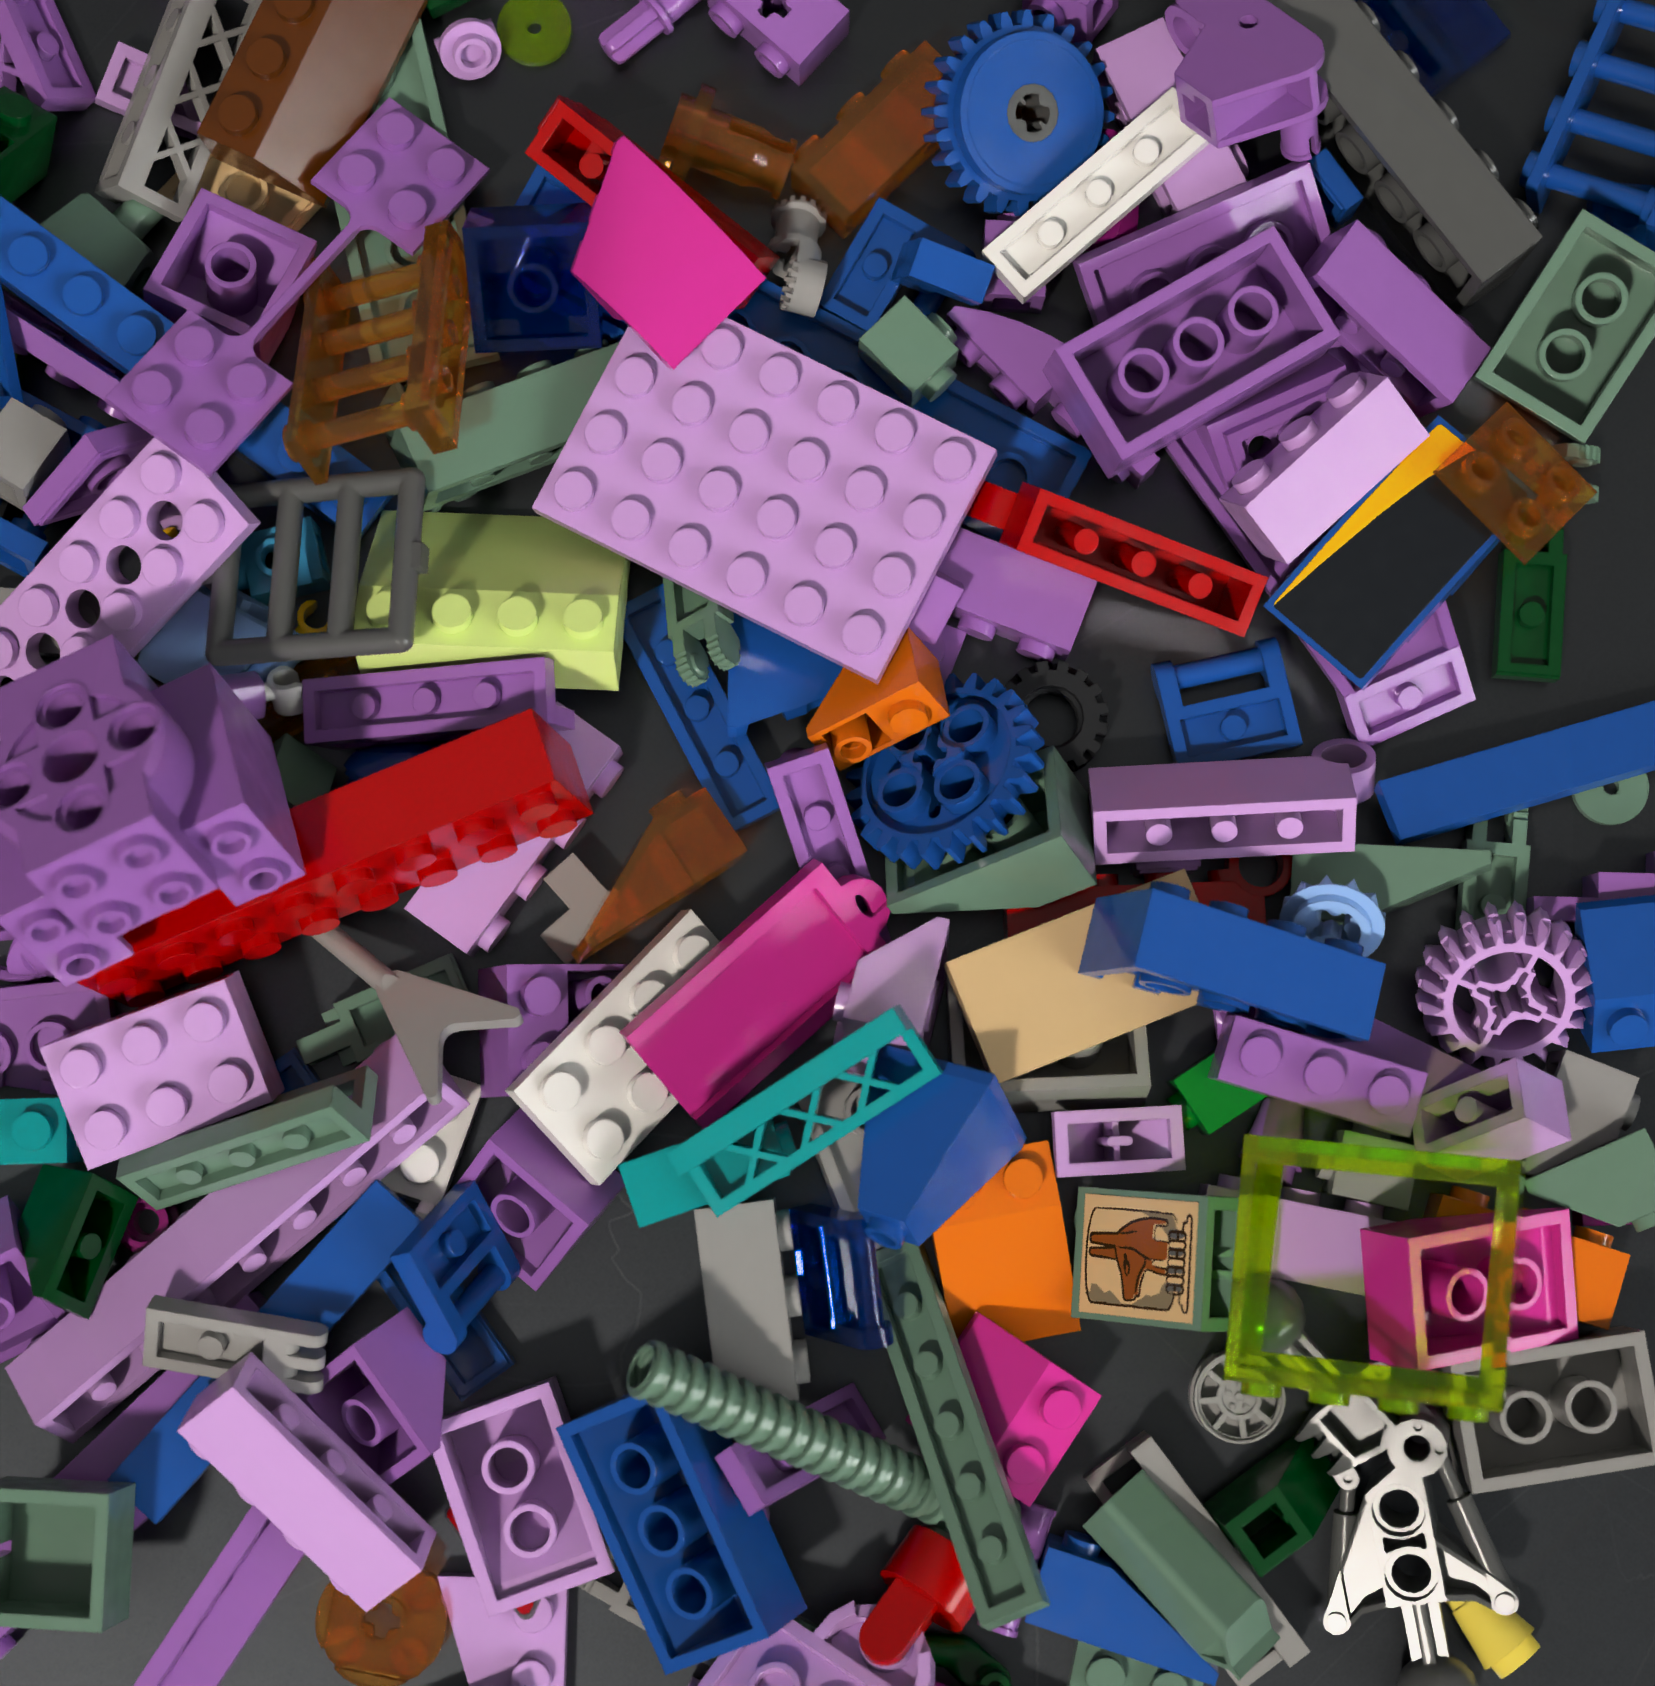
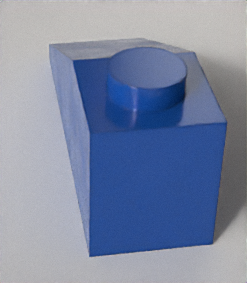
(1105, 1609)

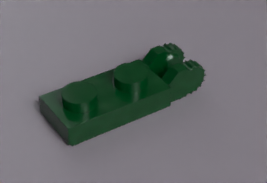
(1530, 614)

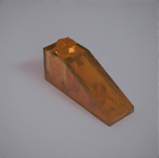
(672, 857)

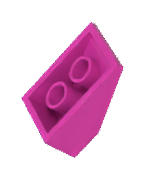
(1432, 1282)

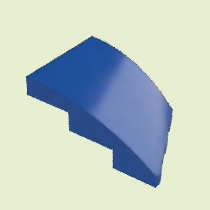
(773, 678)

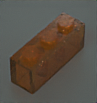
(872, 144)

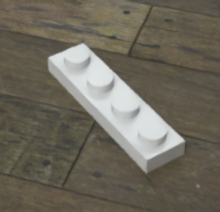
(1093, 198)

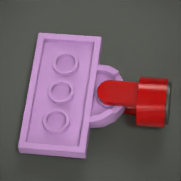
(865, 1642)

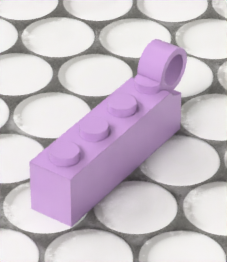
(1231, 806)

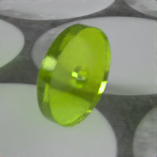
(534, 48)

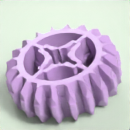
(1496, 964)

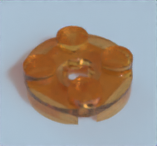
(405, 1650)

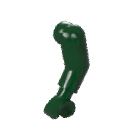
(966, 1660)

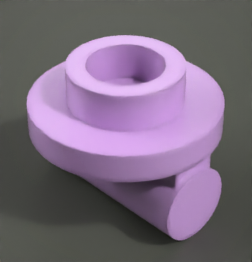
(469, 48)

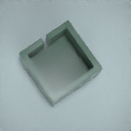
(66, 1553)

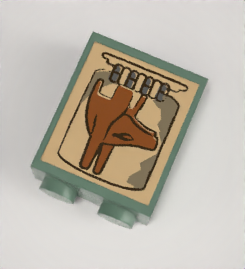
(1154, 1258)

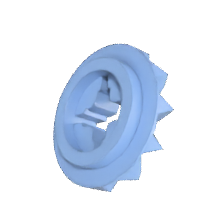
(1362, 922)

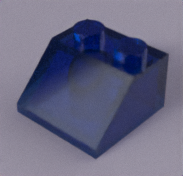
(523, 279)

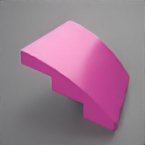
(659, 258)

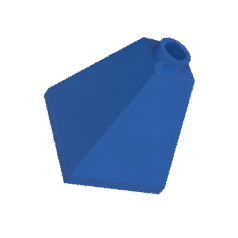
(931, 1148)

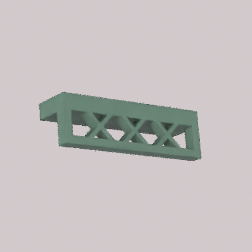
(256, 1142)

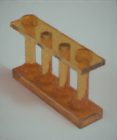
(431, 365)

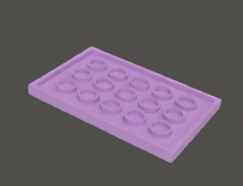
(769, 489)

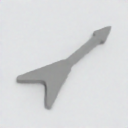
(420, 1008)

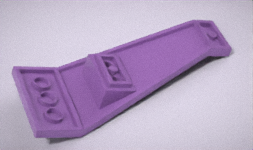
(1428, 671)

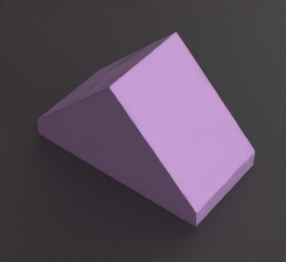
(1118, 1141)

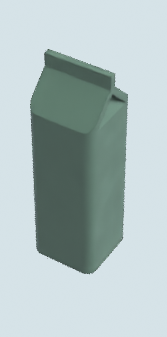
(1183, 1575)

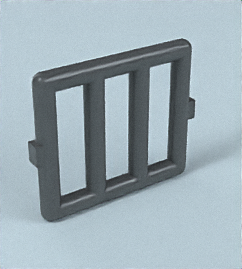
(341, 639)

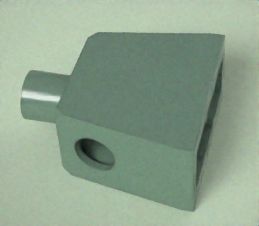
(109, 238)

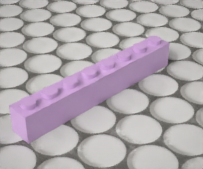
(220, 1254)

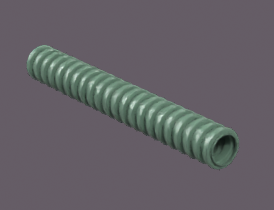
(784, 1430)

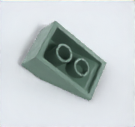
(1033, 865)

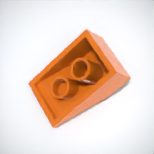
(1010, 1252)

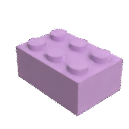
(162, 1070)

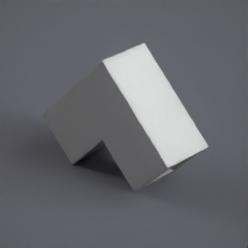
(582, 895)

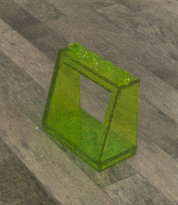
(1334, 1380)

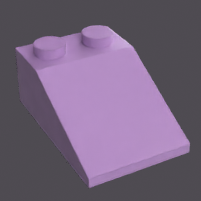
(519, 1498)

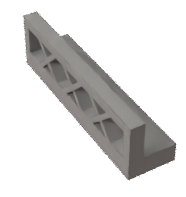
(153, 103)
(1159, 1468)

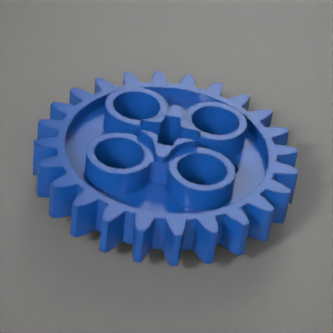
(950, 778)

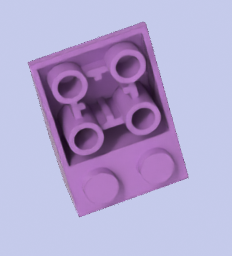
(548, 1000)

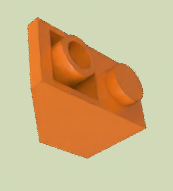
(869, 717)

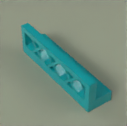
(789, 1090)

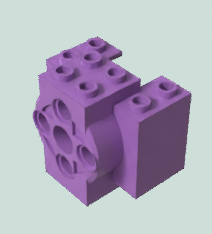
(130, 804)

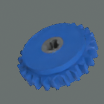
(1006, 68)

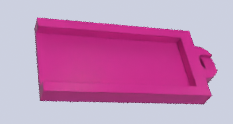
(759, 991)

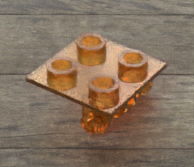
(1515, 482)

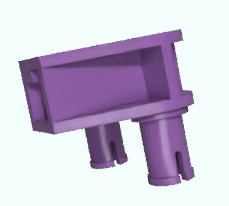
(1248, 74)

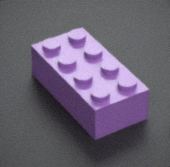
(1190, 351)

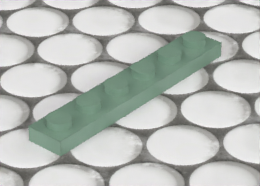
(957, 1442)

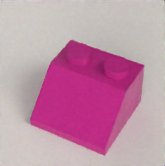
(1027, 1404)

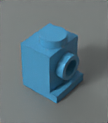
(313, 571)

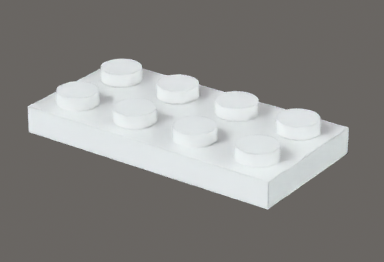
(589, 1083)

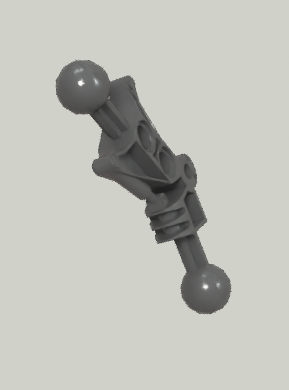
(1371, 1540)

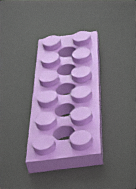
(89, 554)

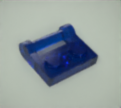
(838, 1278)

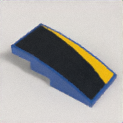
(1385, 564)

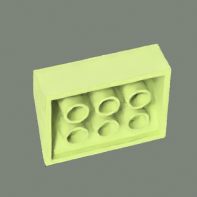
(503, 594)

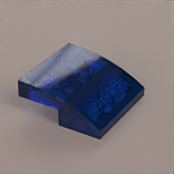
(1440, 35)

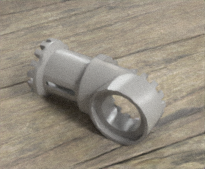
(800, 264)

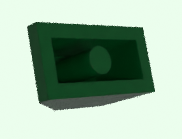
(72, 1235)

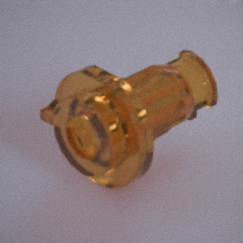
(725, 145)

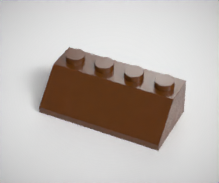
(305, 86)

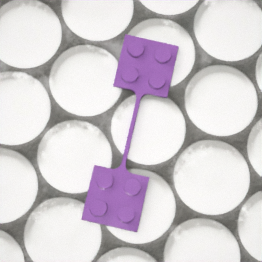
(209, 388)

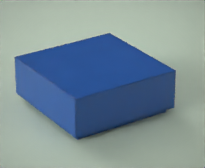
(1336, 190)

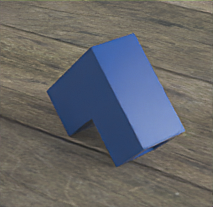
(940, 269)

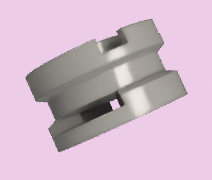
(1225, 1410)

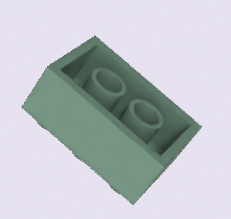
(1577, 329)

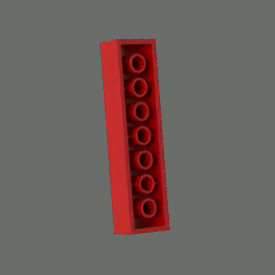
(367, 847)

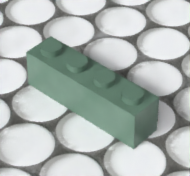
(507, 427)

